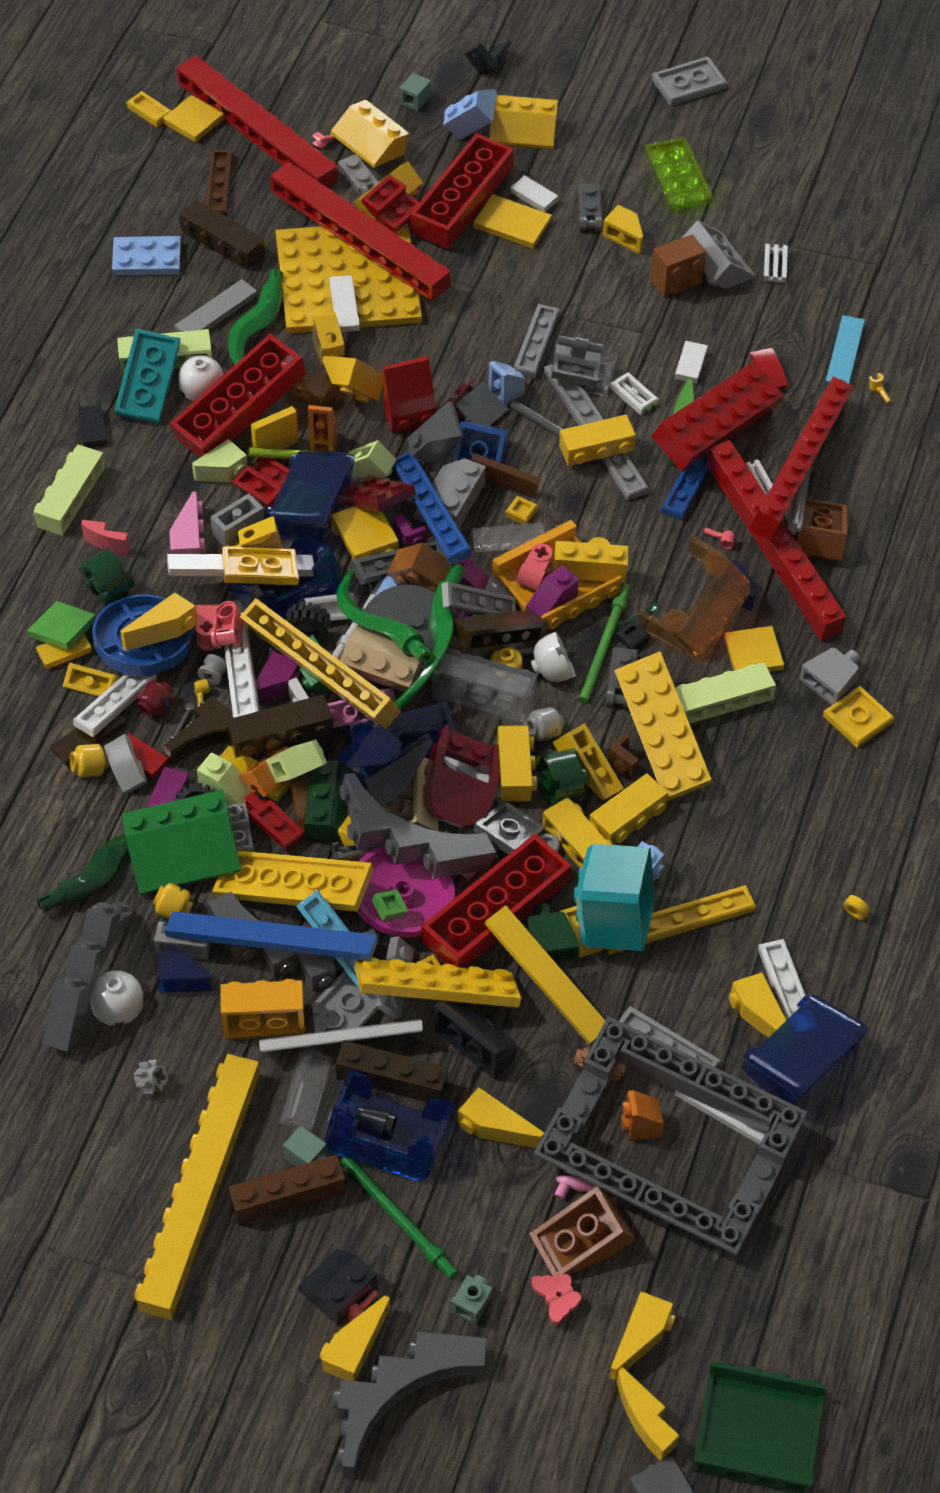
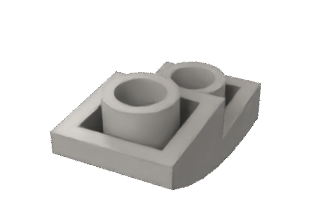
(124, 764)
(241, 827)

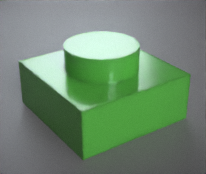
(389, 905)

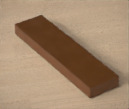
(219, 180)

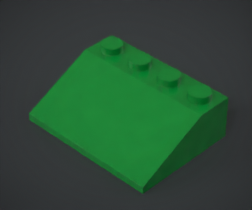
(182, 841)

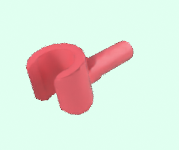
(322, 140)
(727, 538)
(357, 1309)

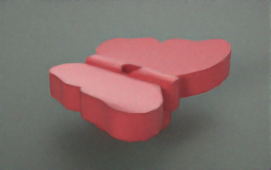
(549, 1288)

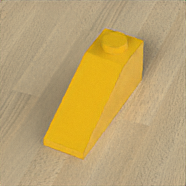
(163, 622)
(600, 774)
(757, 1004)
(496, 1122)
(645, 1330)
(353, 1343)

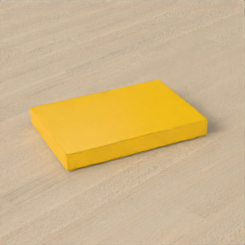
(512, 221)
(260, 565)

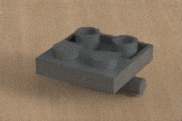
(577, 360)

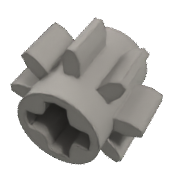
(150, 1076)

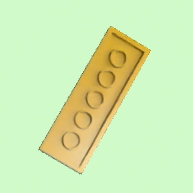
(663, 726)
(294, 878)
(437, 982)

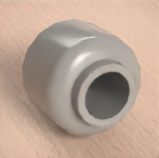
(545, 724)

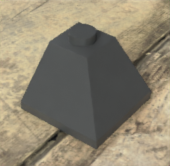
(436, 435)

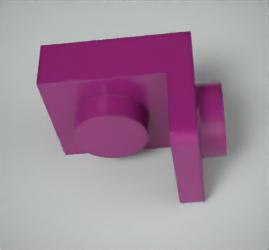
(406, 533)

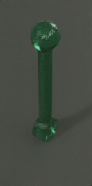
(653, 606)

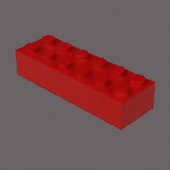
(461, 191)
(239, 396)
(717, 415)
(518, 881)

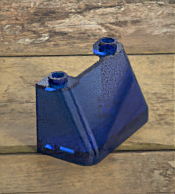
(310, 493)
(282, 597)
(803, 1049)
(414, 1140)

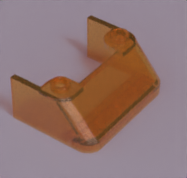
(712, 612)

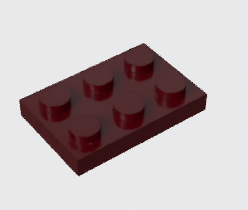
(376, 493)

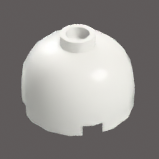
(198, 376)
(552, 659)
(116, 998)

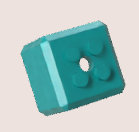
(615, 897)

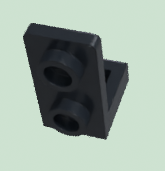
(483, 60)

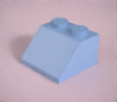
(470, 113)

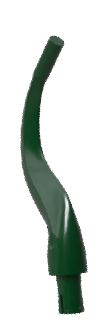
(95, 875)

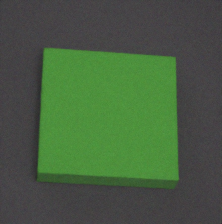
(61, 625)

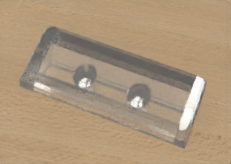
(505, 537)
(305, 1089)

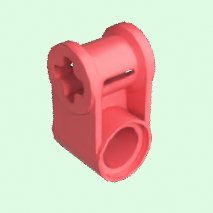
(535, 567)
(205, 622)
(227, 625)

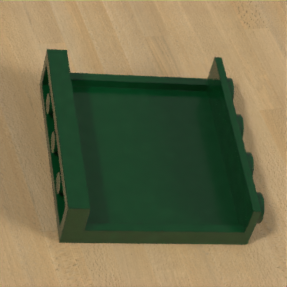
(759, 1427)

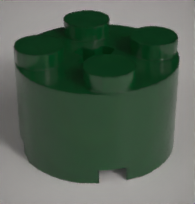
(106, 576)
(561, 776)

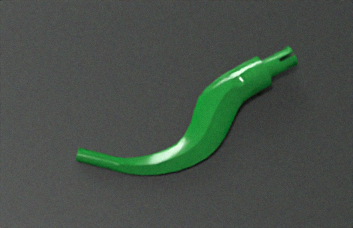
(258, 318)
(441, 631)
(404, 636)

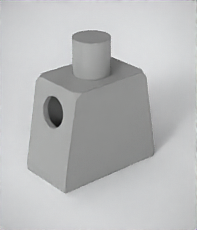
(831, 674)

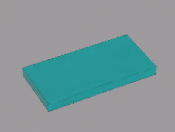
(147, 376)

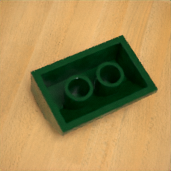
(324, 804)

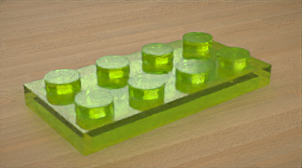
(678, 173)

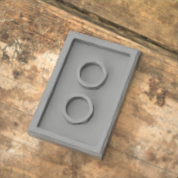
(689, 81)

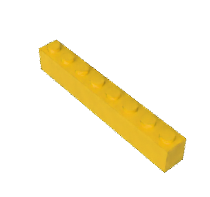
(320, 664)

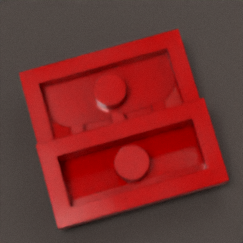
(390, 203)
(262, 480)

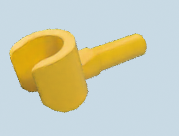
(877, 385)
(201, 688)

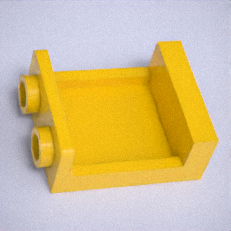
(364, 532)

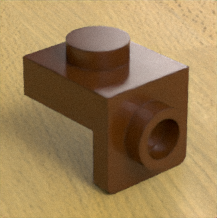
(621, 759)

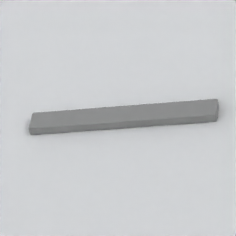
(585, 412)

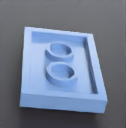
(146, 255)

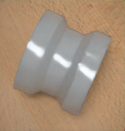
(213, 669)

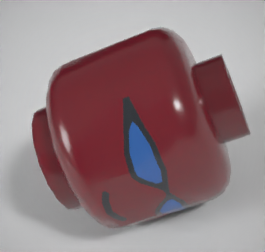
(155, 699)

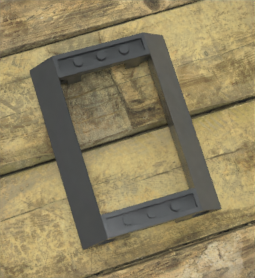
(698, 1080)

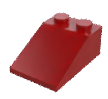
(408, 394)

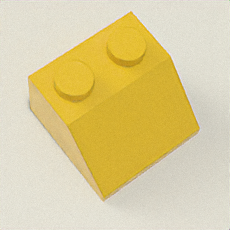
(354, 377)

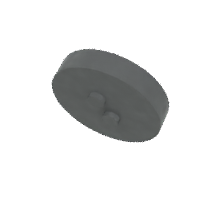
(410, 606)

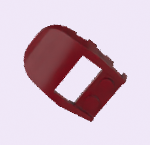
(452, 794)

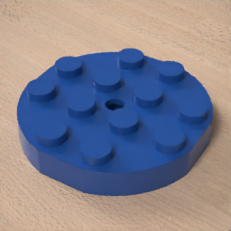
(139, 661)

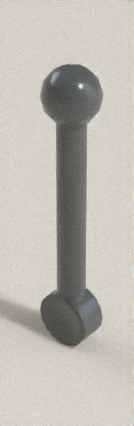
(189, 709)

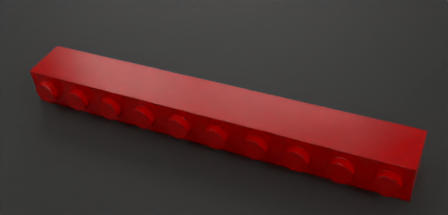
(254, 121)
(360, 231)
(800, 458)
(783, 550)

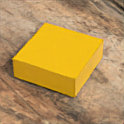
(521, 510)

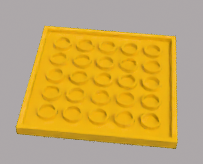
(314, 255)

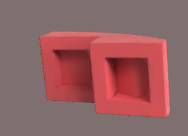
(97, 534)

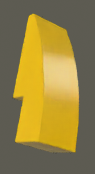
(646, 1415)

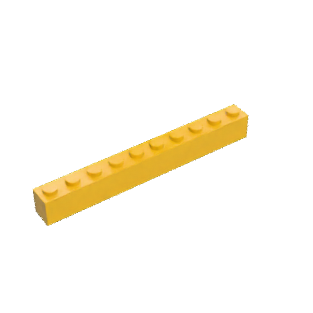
(198, 1187)

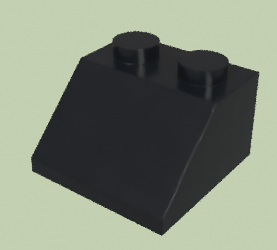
(339, 1284)

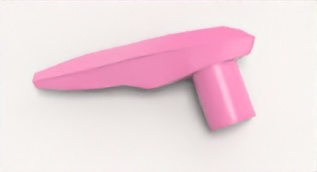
(568, 1182)

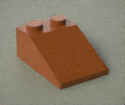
(823, 530)
(582, 1234)

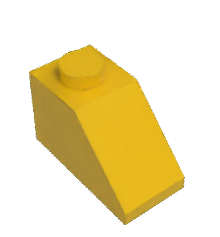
(624, 228)

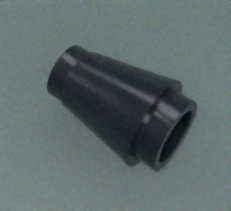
(377, 1120)

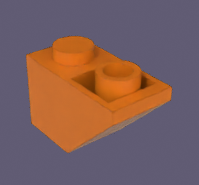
(641, 1116)

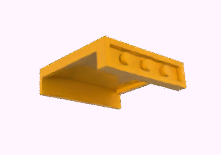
(589, 595)

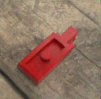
(274, 821)

